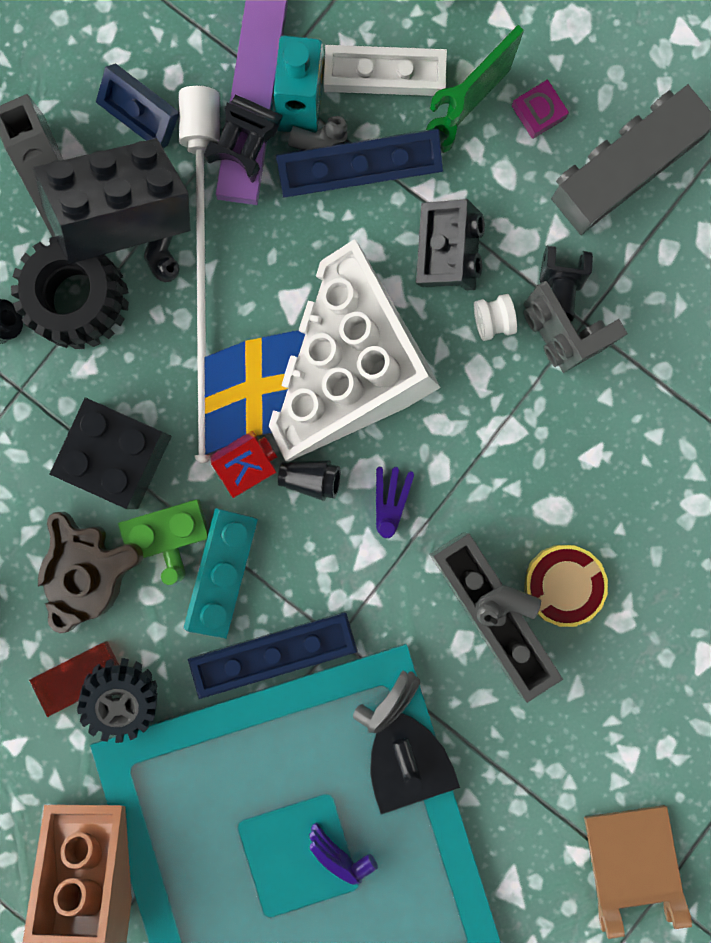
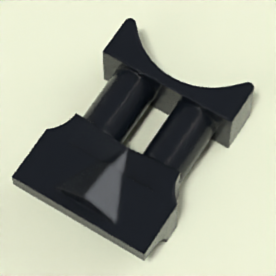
(252, 120)

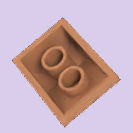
(80, 877)

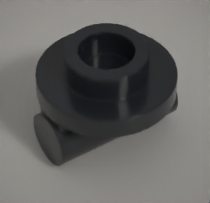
(10, 321)

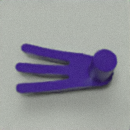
(388, 514)
(337, 860)

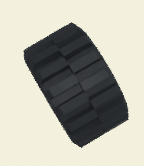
(38, 285)

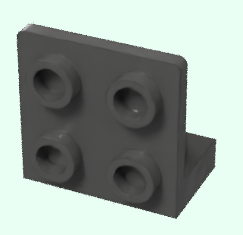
(563, 344)

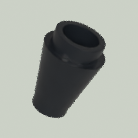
(311, 478)

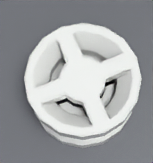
(495, 317)

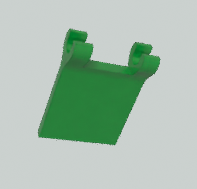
(474, 88)

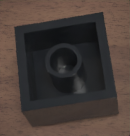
(110, 455)

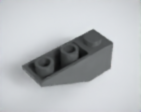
(28, 143)

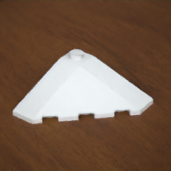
(352, 362)

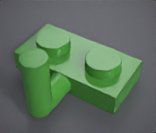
(165, 533)

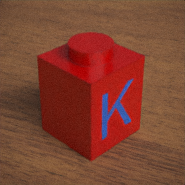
(244, 463)

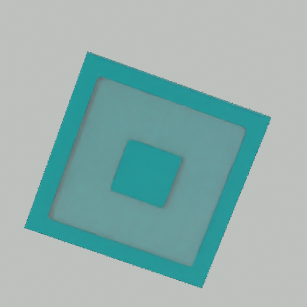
(228, 809)

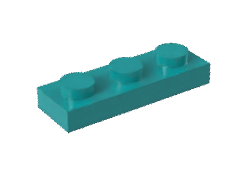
(220, 573)

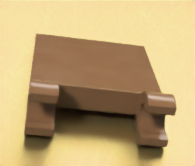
(635, 866)

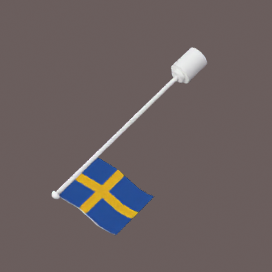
(243, 381)

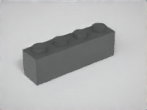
(632, 160)
(511, 637)

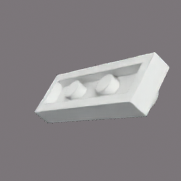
(384, 70)

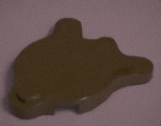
(81, 573)

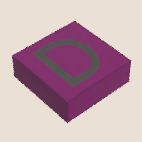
(540, 109)

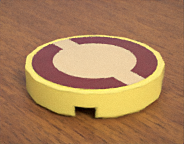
(568, 583)

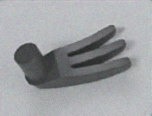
(391, 706)

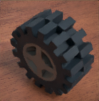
(121, 714)

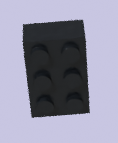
(113, 199)

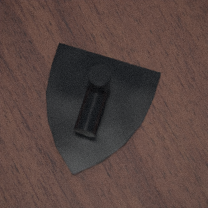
(408, 765)

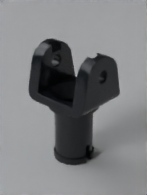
(565, 280)

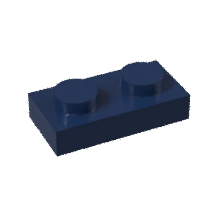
(136, 105)

